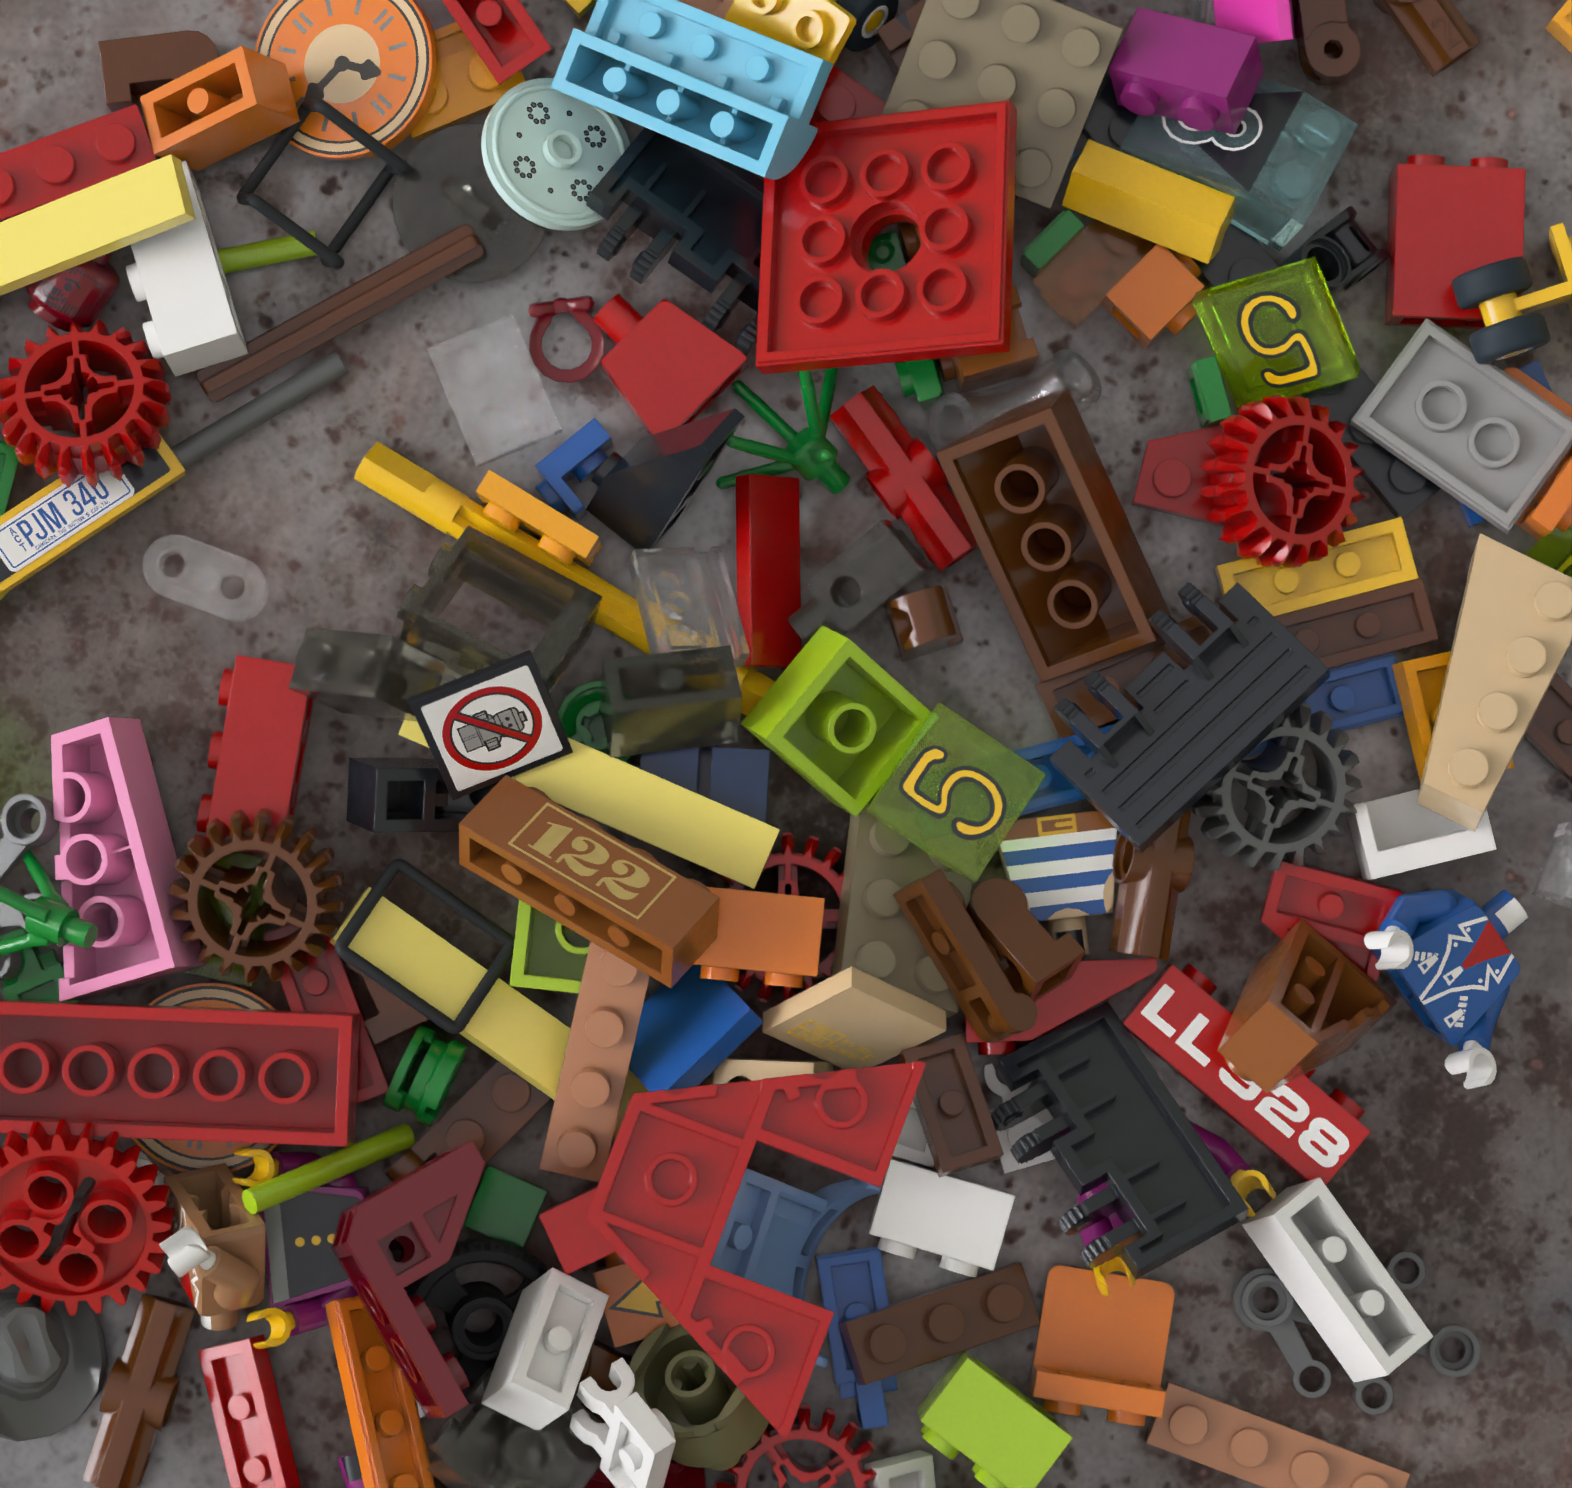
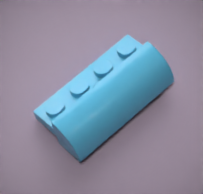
(697, 81)

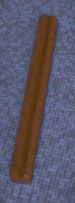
(343, 311)

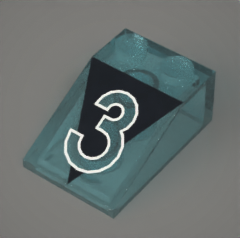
(1270, 164)

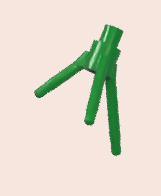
(47, 918)

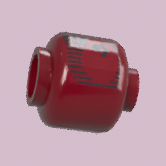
(75, 293)

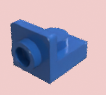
(576, 457)

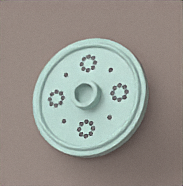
(550, 153)

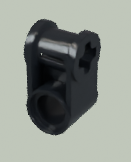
(1341, 251)

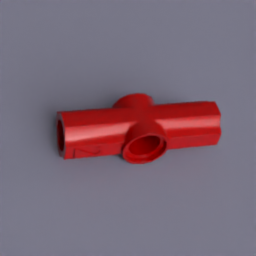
(905, 477)

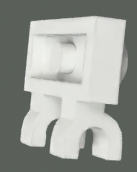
(634, 1441)

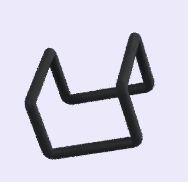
(328, 254)

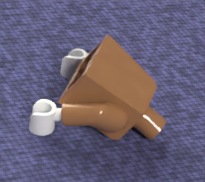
(214, 1243)

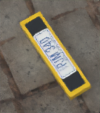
(65, 517)

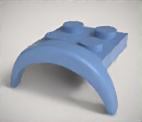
(778, 1228)

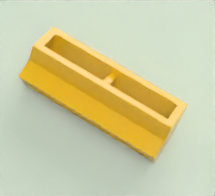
(1149, 201)

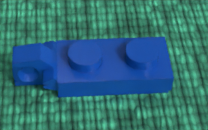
(852, 1286)

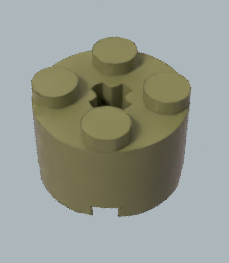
(702, 1404)

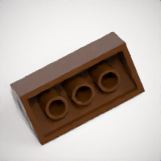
(1054, 535)

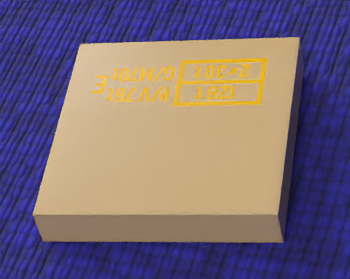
(854, 1020)

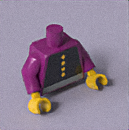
(298, 1246)

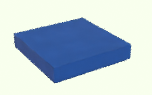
(689, 1032)

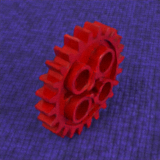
(119, 1243)

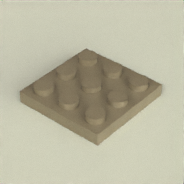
(1014, 50)

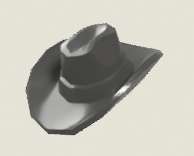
(47, 1365)

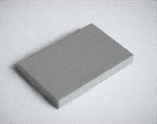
(1466, 426)

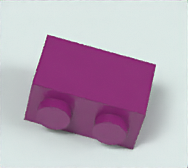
(1186, 71)

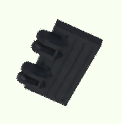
(690, 199)
(1190, 720)
(1120, 1130)

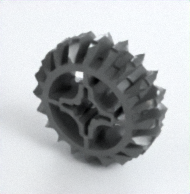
(1269, 807)

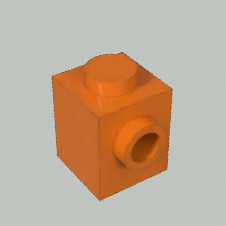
(1155, 295)

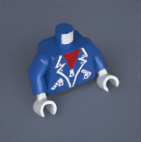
(1452, 969)

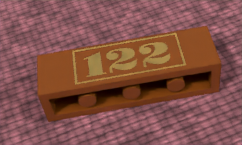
(589, 880)

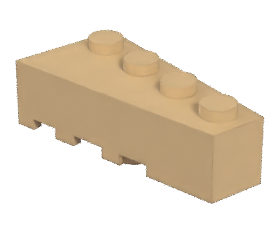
(1499, 668)

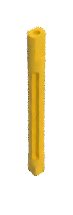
(452, 513)

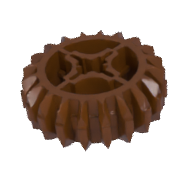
(234, 887)

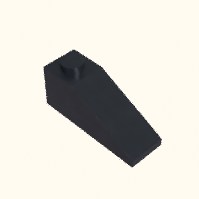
(658, 478)
(404, 796)

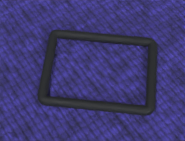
(398, 989)

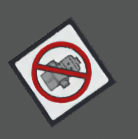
(490, 724)

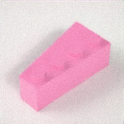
(115, 860)

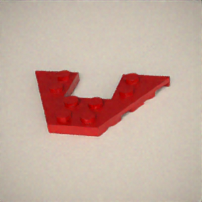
(677, 1181)

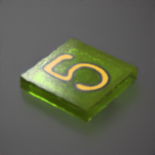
(1277, 333)
(955, 792)

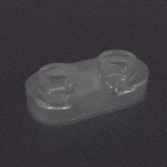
(204, 578)

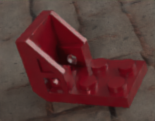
(425, 1218)

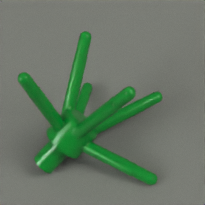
(807, 450)

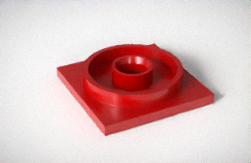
(922, 167)

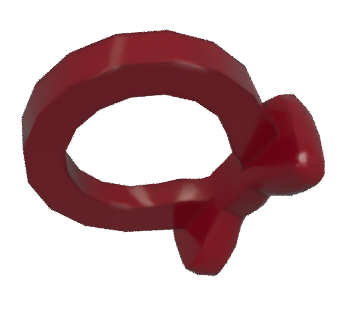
(580, 309)

